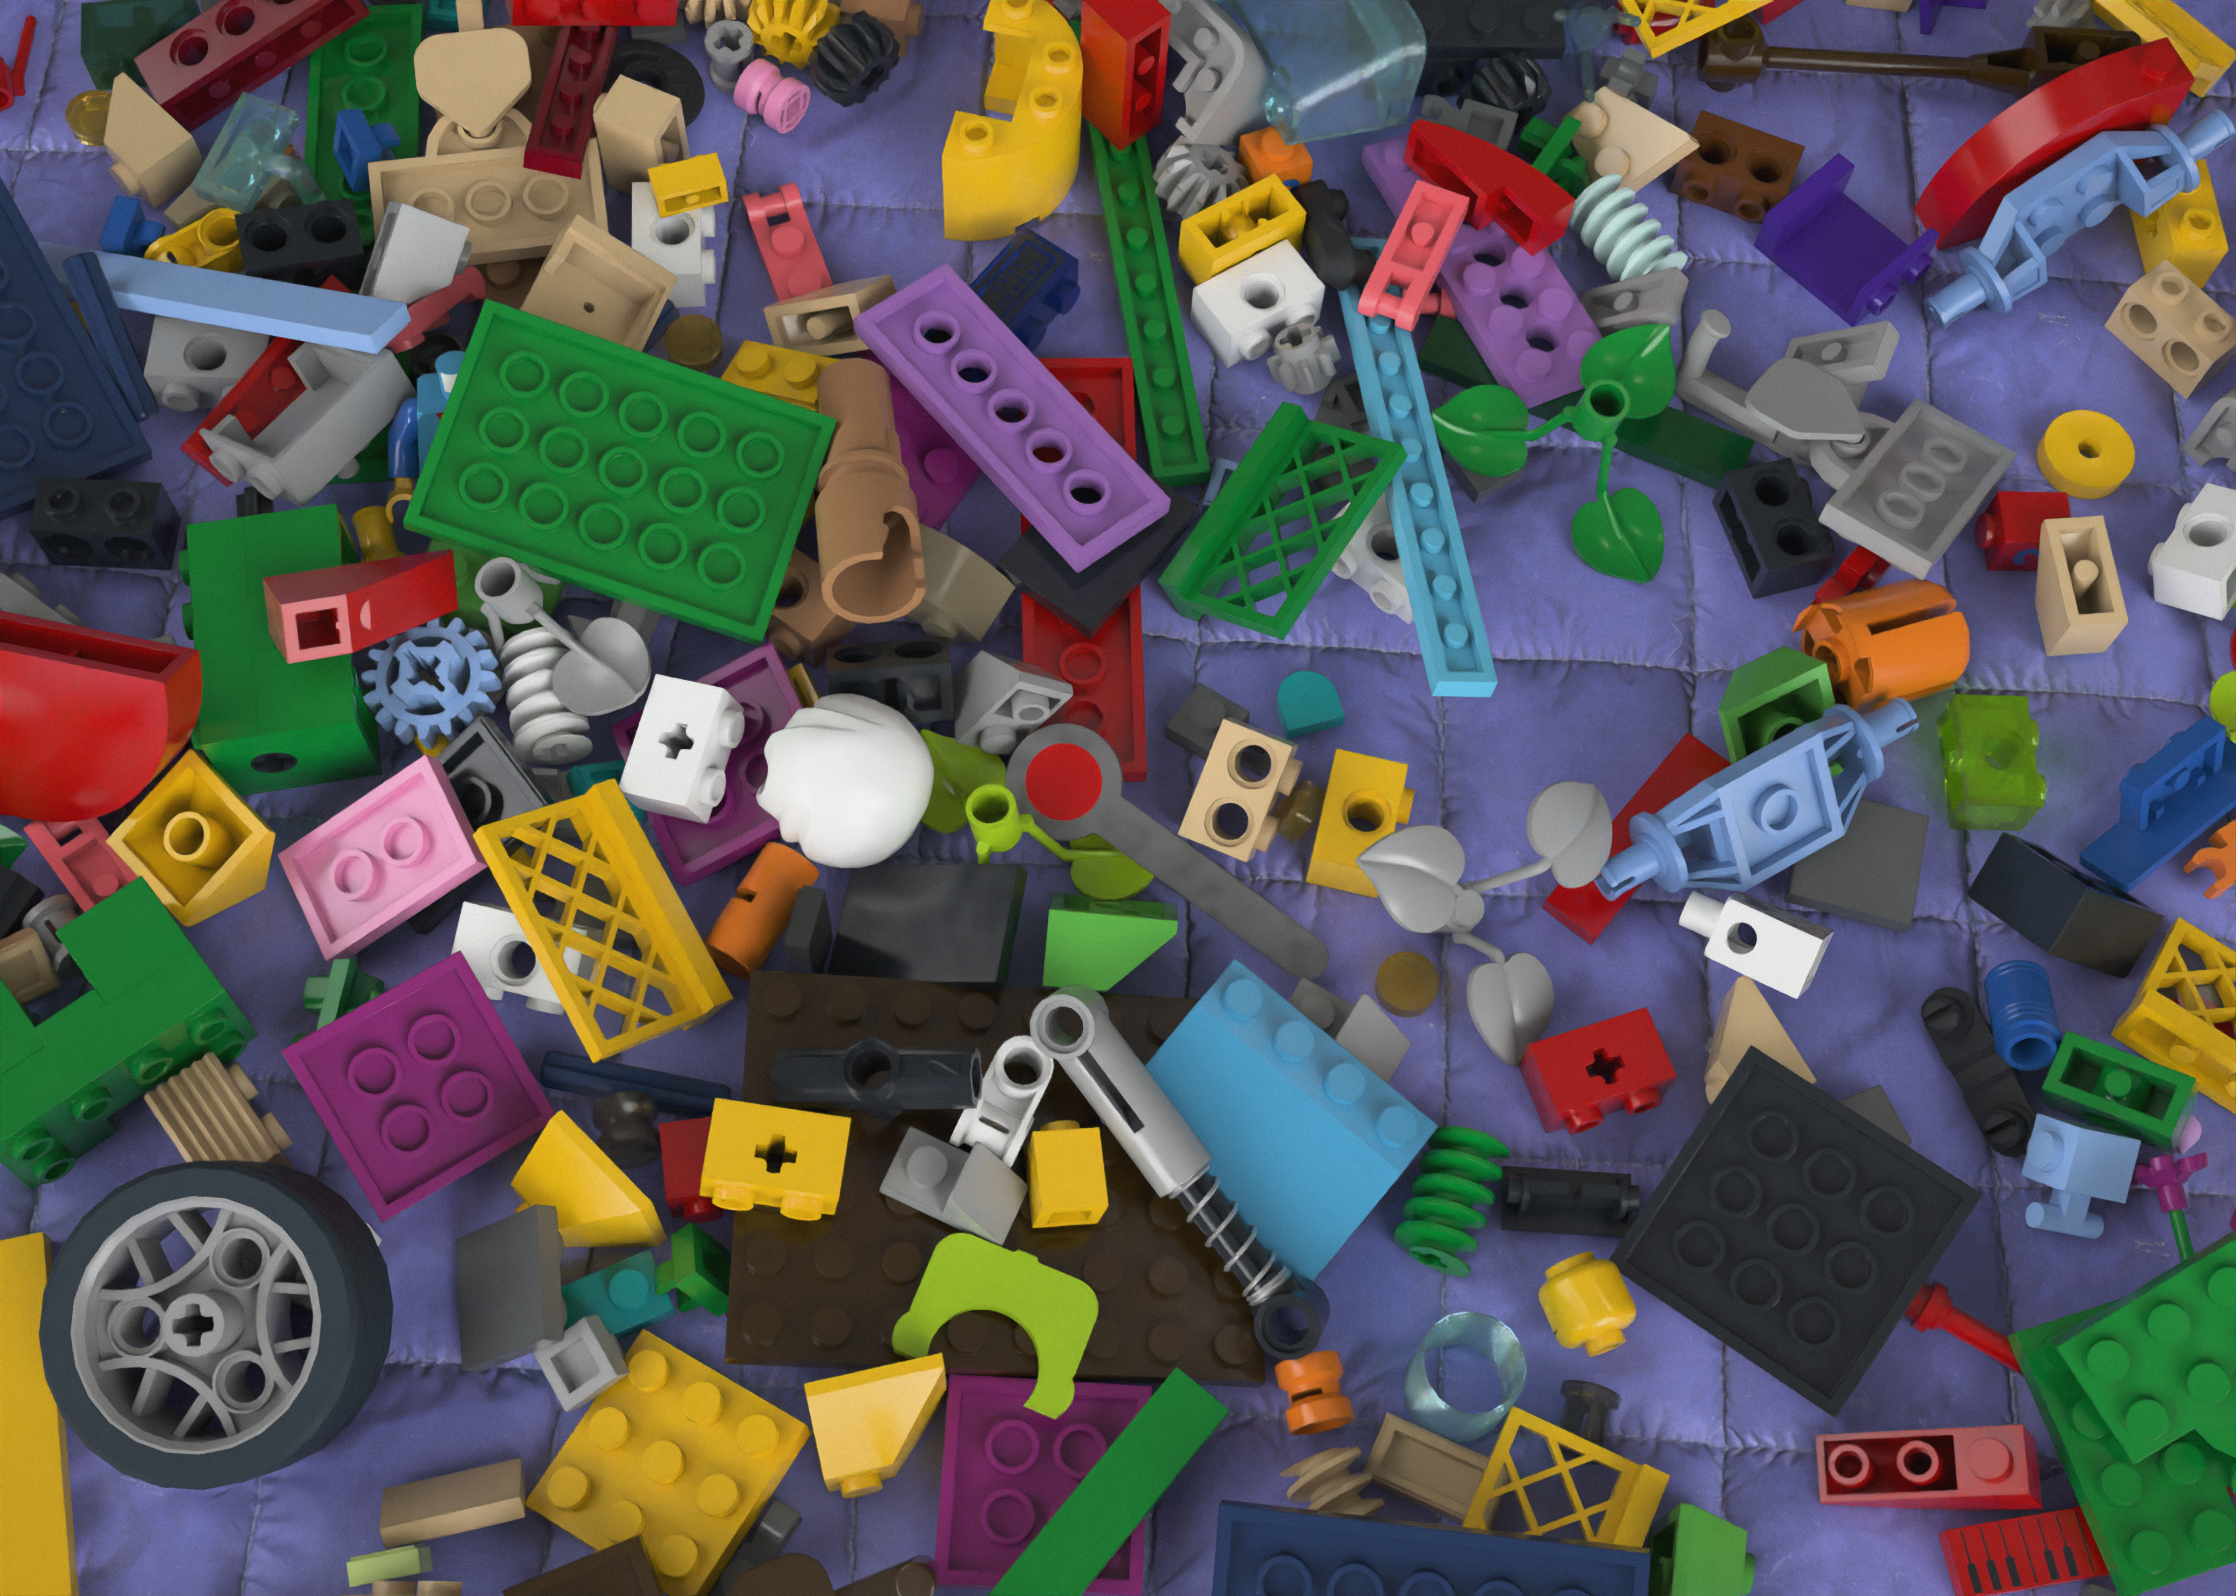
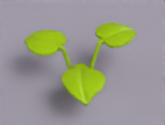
(973, 789)

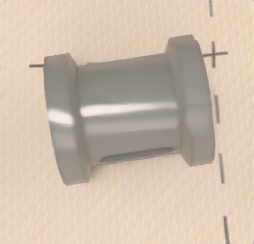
(736, 52)
(59, 910)

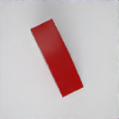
(1497, 182)

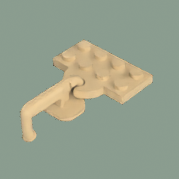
(481, 176)

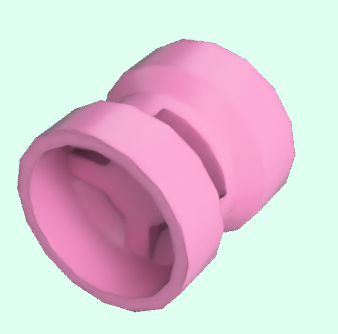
(769, 94)

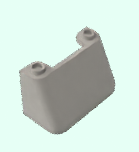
(1222, 73)

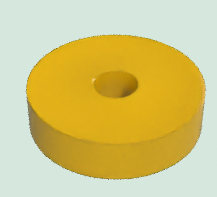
(2099, 437)

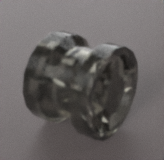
(628, 1128)

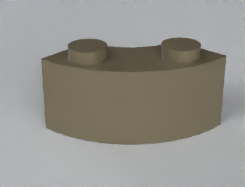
(961, 590)

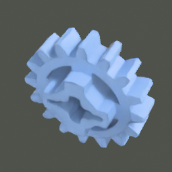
(448, 656)

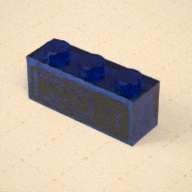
(1024, 289)

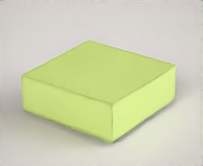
(389, 1564)

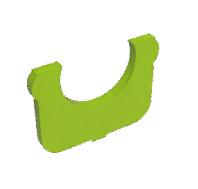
(1047, 1303)

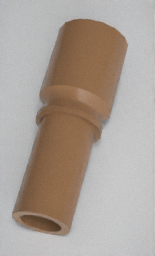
(864, 501)

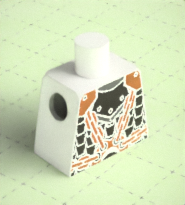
(1786, 944)

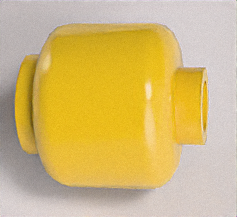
(1587, 1303)

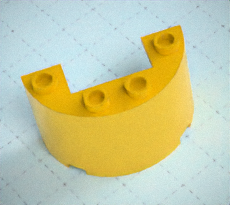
(1024, 168)

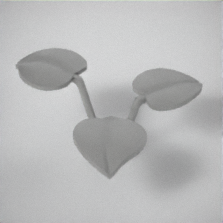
(599, 672)
(1418, 885)

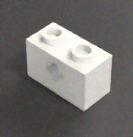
(682, 749)

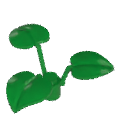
(1622, 377)

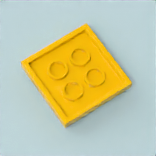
(670, 1459)

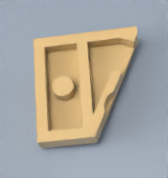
(1627, 140)

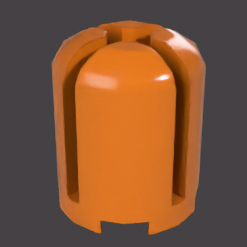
(1887, 643)

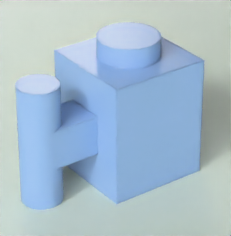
(2079, 1165)

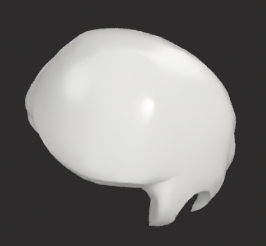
(847, 780)

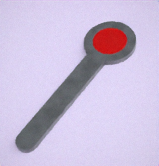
(1075, 789)

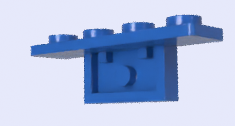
(2166, 804)

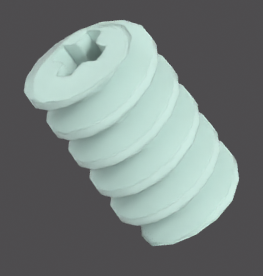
(1617, 231)

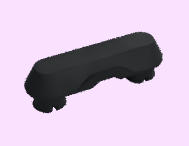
(1327, 237)
(1987, 1081)

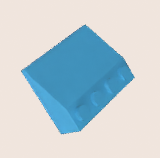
(1287, 1116)

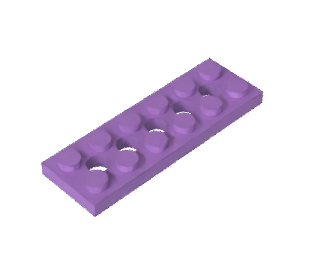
(1476, 289)
(1003, 448)

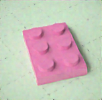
(382, 859)

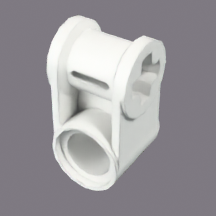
(1005, 1107)

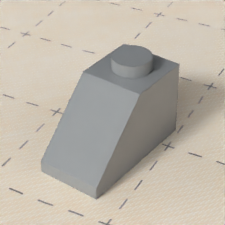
(414, 255)

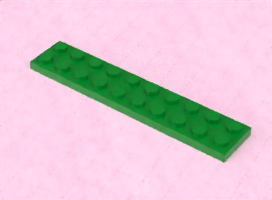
(371, 71)

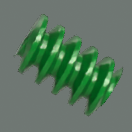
(1446, 1196)

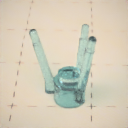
(1588, 29)

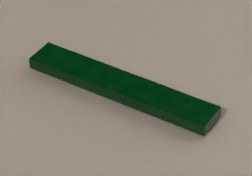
(1667, 440)

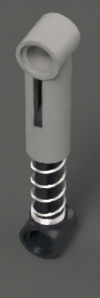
(1175, 1163)

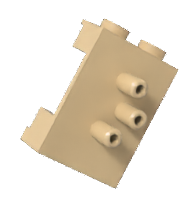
(599, 286)

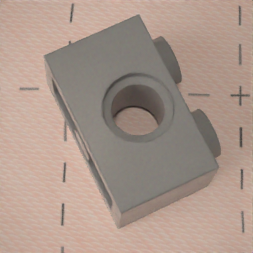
(183, 361)

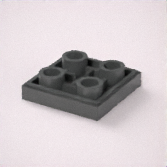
(1866, 872)
(510, 1288)

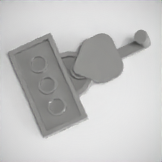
(1898, 484)

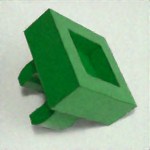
(697, 1270)

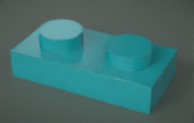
(620, 1296)

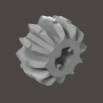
(1197, 176)

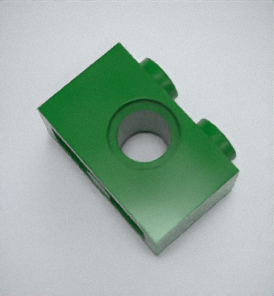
(2120, 1092)

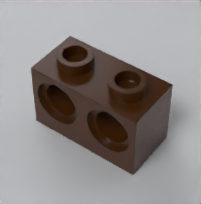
(1736, 168)

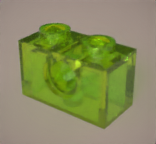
(1975, 790)

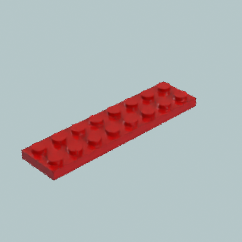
(1109, 667)

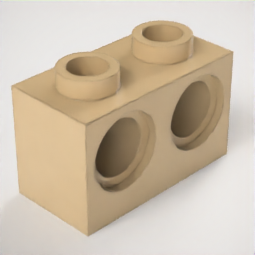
(2175, 328)
(1225, 782)

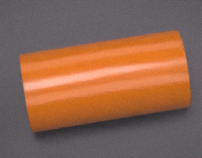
(760, 910)

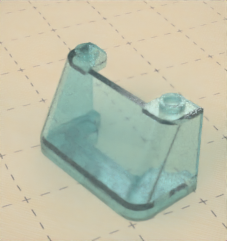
(1335, 63)

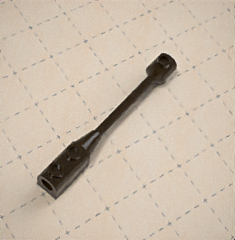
(1741, 54)

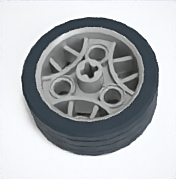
(214, 1322)

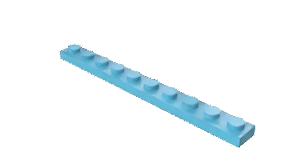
(1420, 501)

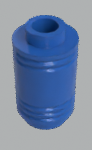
(2022, 1014)

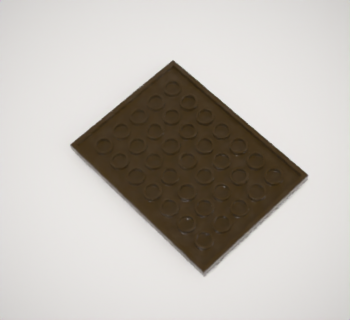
(841, 1282)

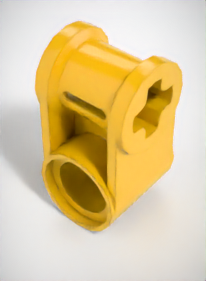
(203, 244)

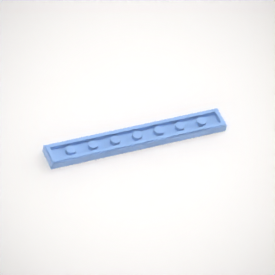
(242, 301)

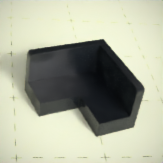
(2063, 908)

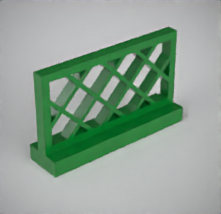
(1248, 507)

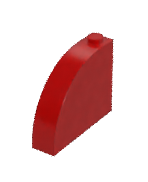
(2107, 94)
(87, 716)

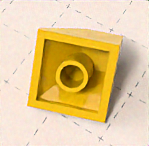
(590, 1193)
(873, 1420)

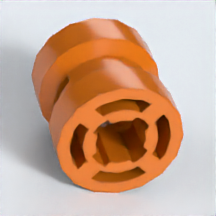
(1314, 1393)

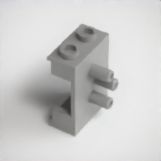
(322, 431)

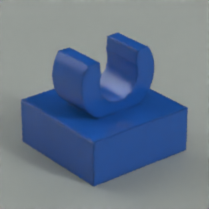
(360, 144)
(128, 230)

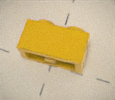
(688, 184)

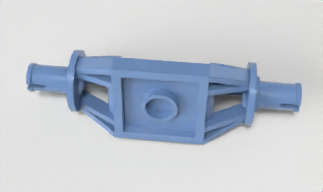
(2068, 197)
(1762, 808)

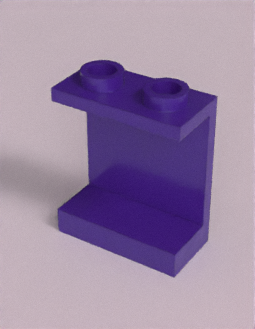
(1839, 247)

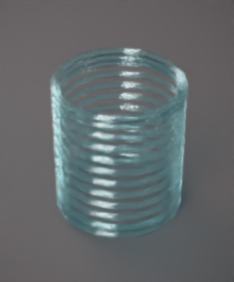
(1493, 1342)

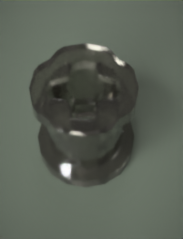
(1584, 1398)

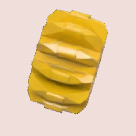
(791, 27)

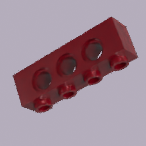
(237, 51)

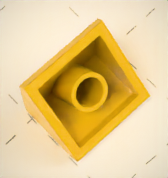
(196, 842)

